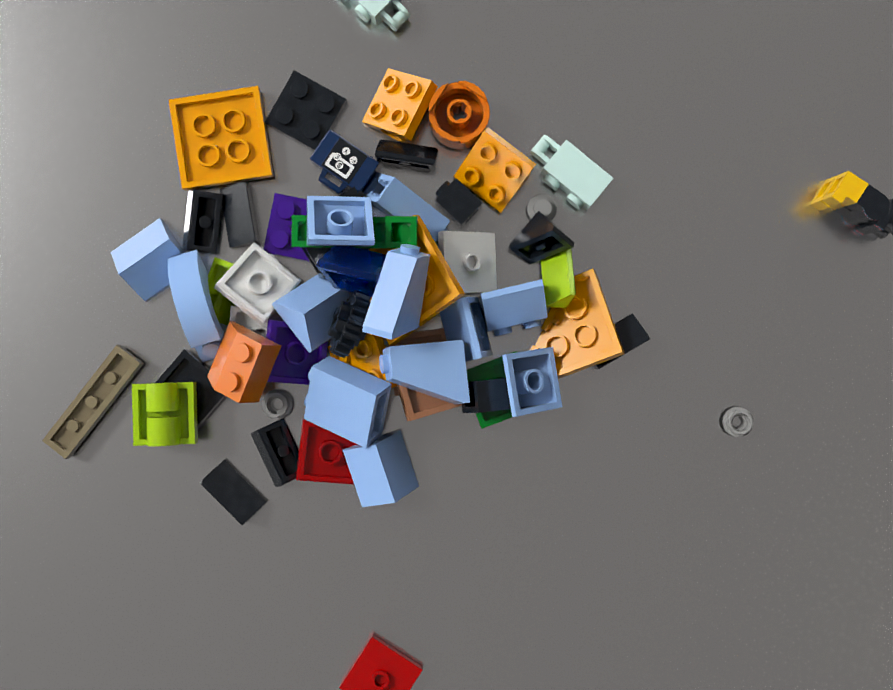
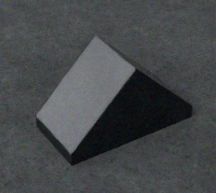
(540, 240)

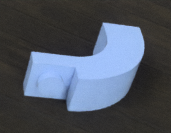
(193, 304)

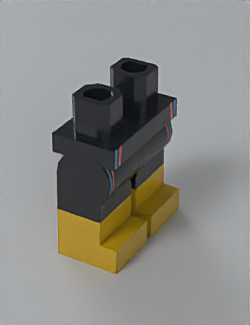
(857, 204)

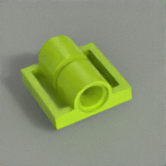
(164, 414)

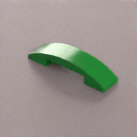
(388, 232)

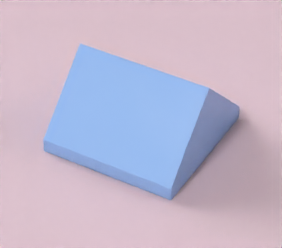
(339, 221)
(144, 259)
(310, 310)
(465, 322)
(532, 381)
(381, 470)

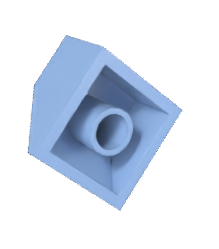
(513, 307)

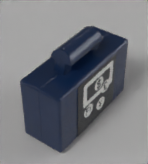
(343, 163)

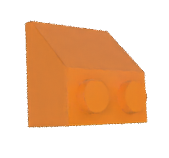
(242, 364)

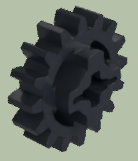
(348, 323)

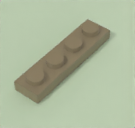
(92, 402)

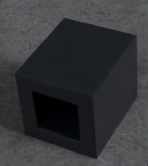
(457, 202)
(487, 396)

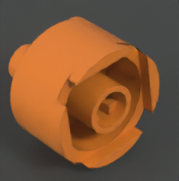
(456, 98)

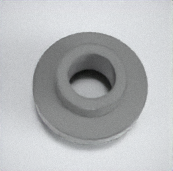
(268, 408)
(746, 424)

